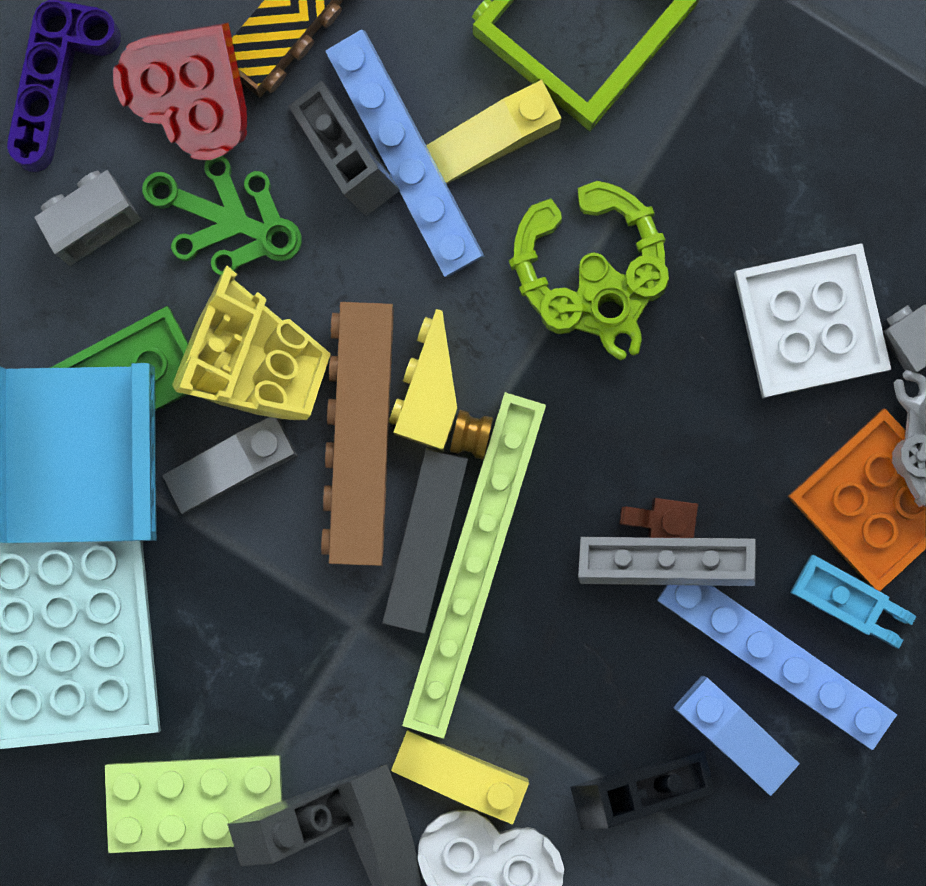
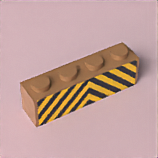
(276, 36)

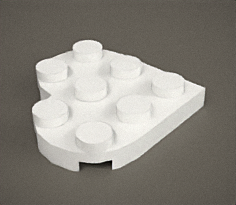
(470, 851)

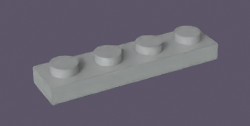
(667, 561)

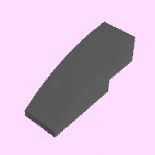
(380, 828)

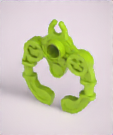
(598, 281)

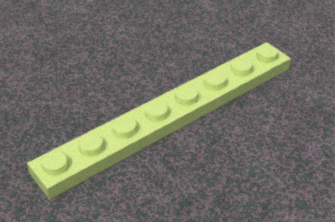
(474, 565)

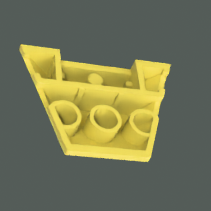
(251, 357)

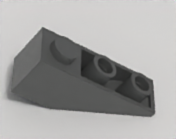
(289, 825)

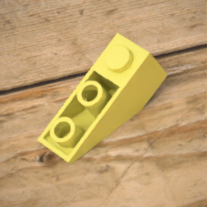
(431, 399)

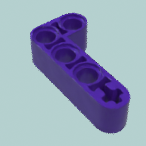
(55, 84)

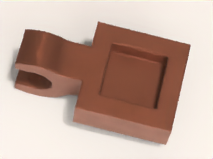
(665, 519)

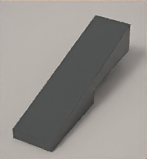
(425, 540)

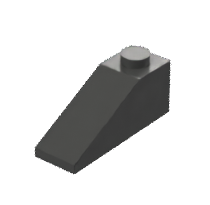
(343, 149)

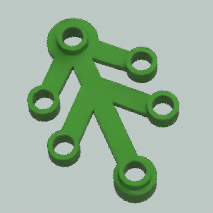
(230, 219)

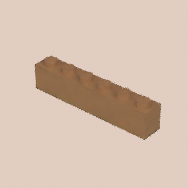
(360, 434)

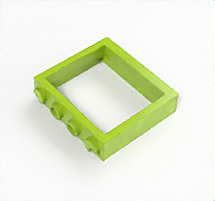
(584, 112)

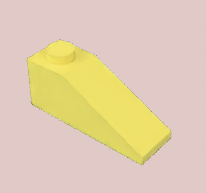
(496, 132)
(461, 777)

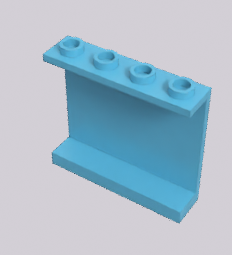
(78, 454)

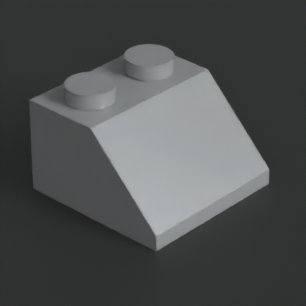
(86, 217)

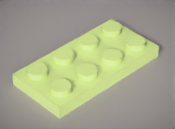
(185, 800)

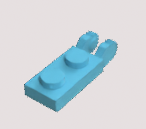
(848, 599)

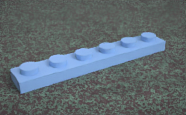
(404, 153)
(780, 660)

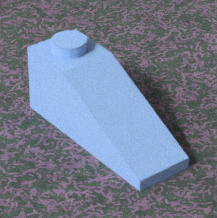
(736, 734)

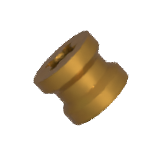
(471, 434)

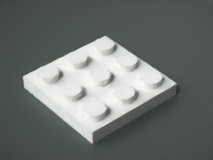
(812, 320)

